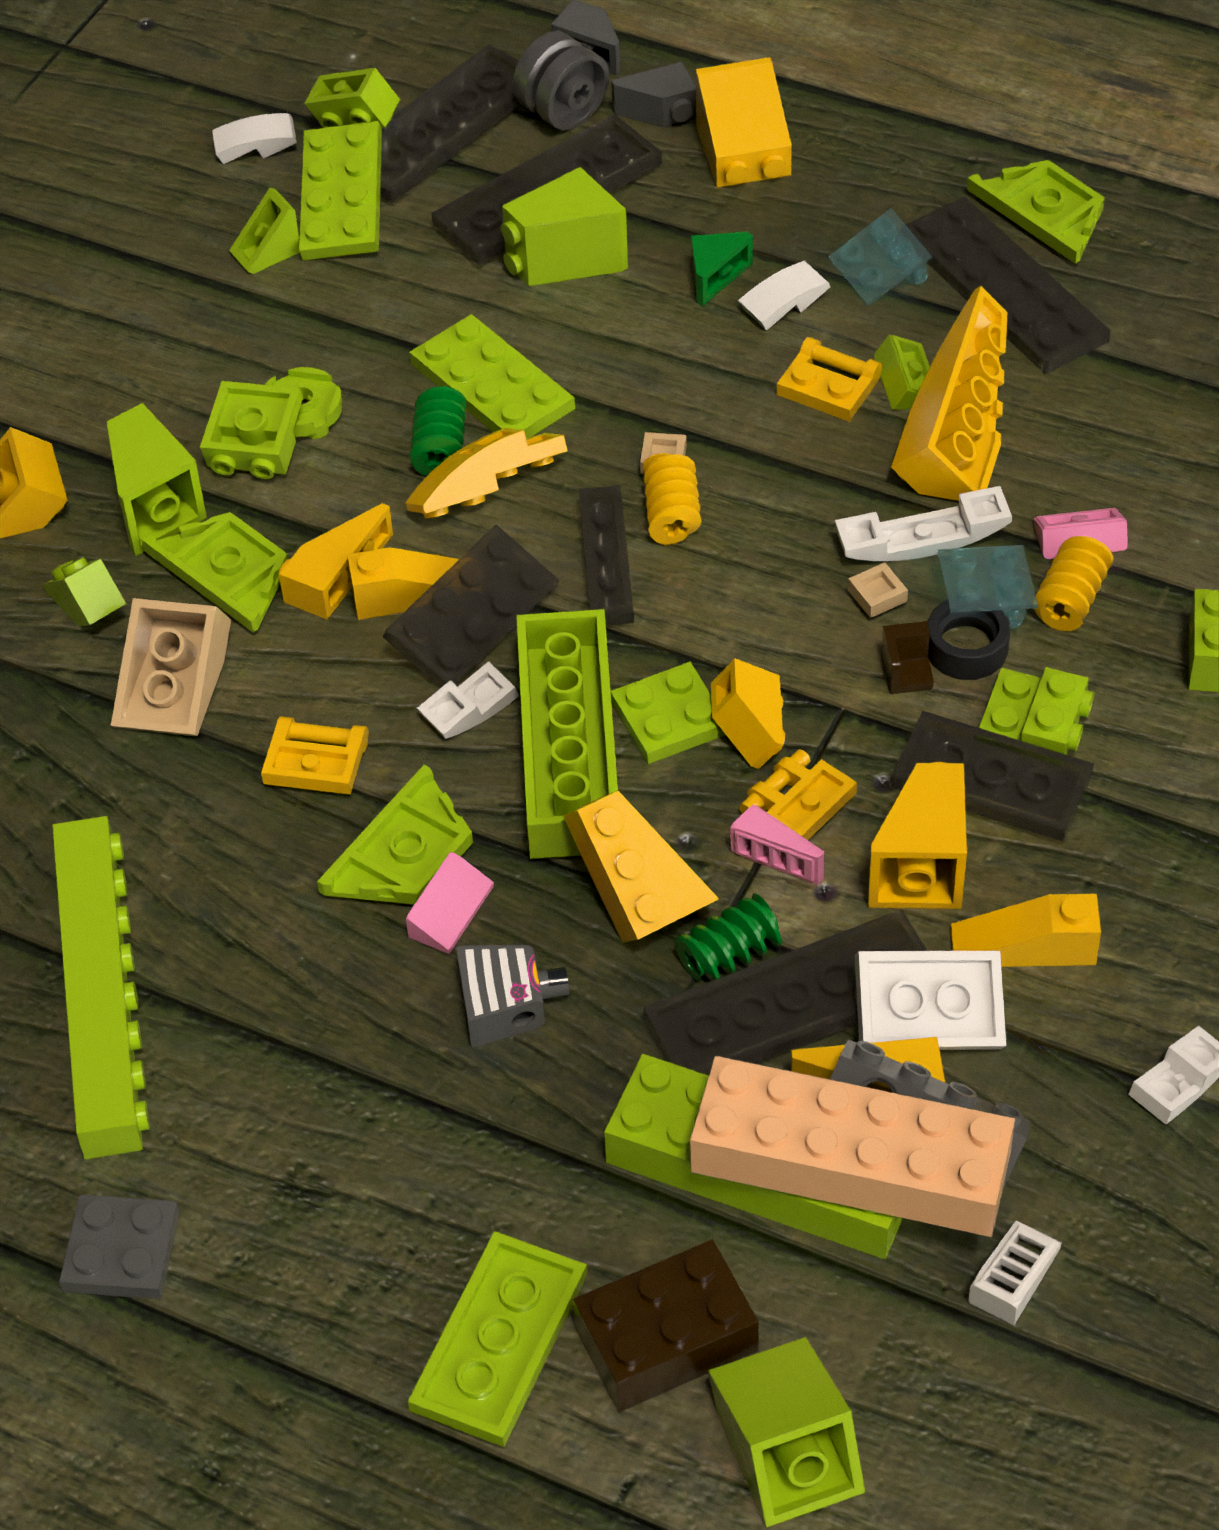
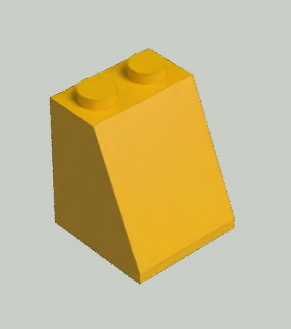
(742, 122)
(922, 843)

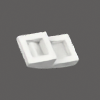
(263, 132)
(789, 288)
(471, 703)
(1181, 1077)

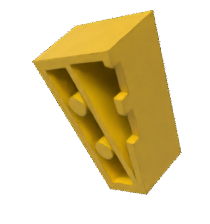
(634, 867)

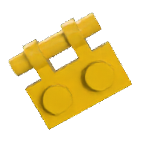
(812, 799)

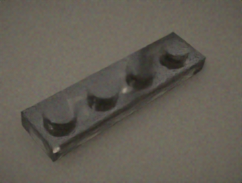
(606, 553)

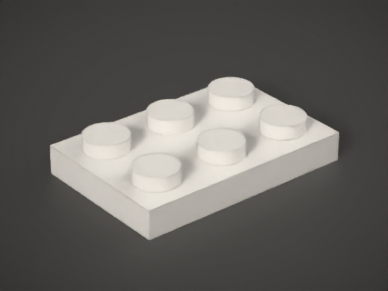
(931, 996)

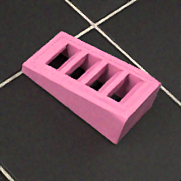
(775, 845)

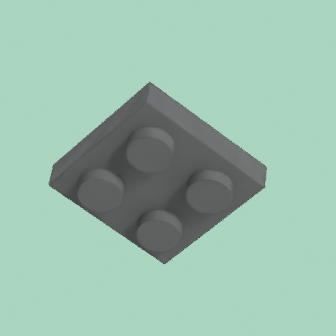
(119, 1246)

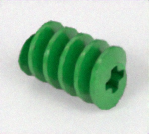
(437, 427)
(728, 938)

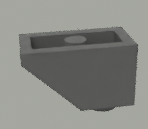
(592, 29)
(656, 96)

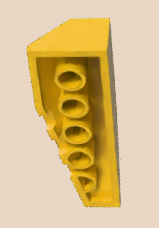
(952, 423)

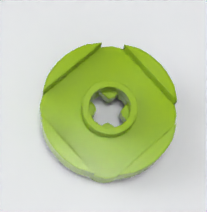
(323, 399)

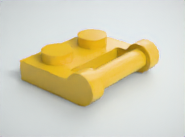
(824, 388)
(314, 764)

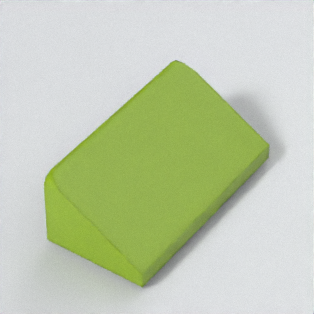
(902, 370)

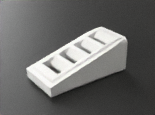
(999, 1301)

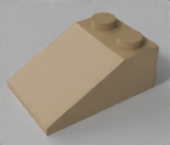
(169, 666)

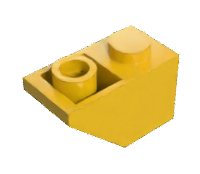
(749, 710)

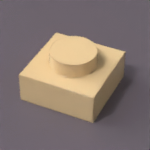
(662, 443)
(877, 590)

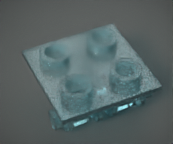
(882, 257)
(988, 580)

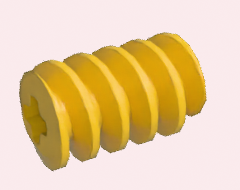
(671, 497)
(1072, 582)

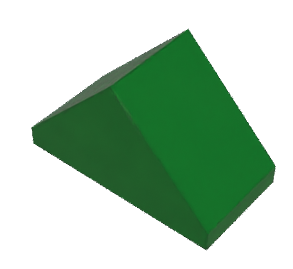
(719, 261)

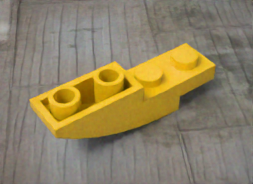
(474, 469)

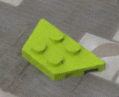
(1045, 204)
(225, 564)
(400, 846)

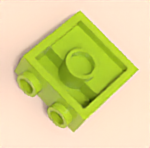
(251, 429)
(1039, 708)

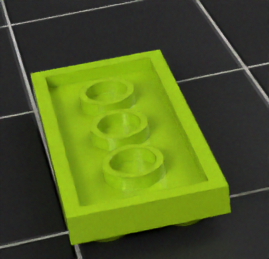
(340, 191)
(493, 377)
(498, 1338)

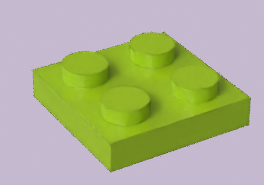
(667, 712)

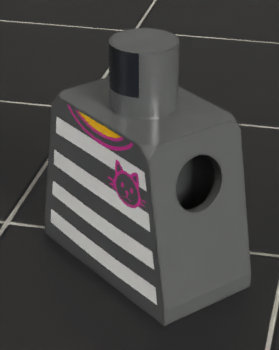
(505, 990)

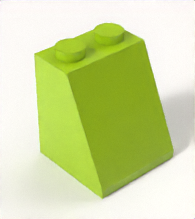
(565, 231)
(153, 477)
(788, 1431)

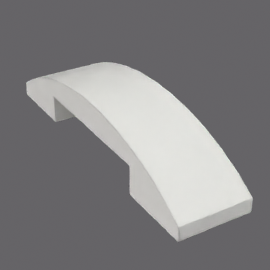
(922, 534)

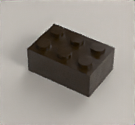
(666, 1325)

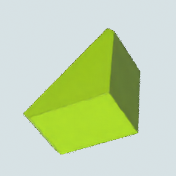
(268, 235)

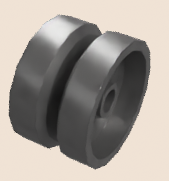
(560, 80)

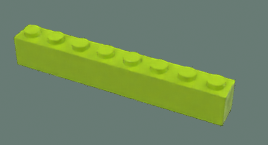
(98, 990)

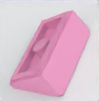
(1102, 524)
(448, 904)

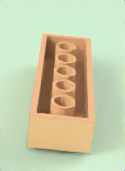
(852, 1145)

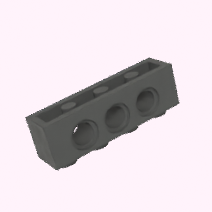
(866, 1063)

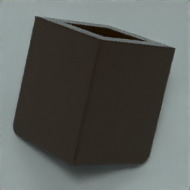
(906, 657)

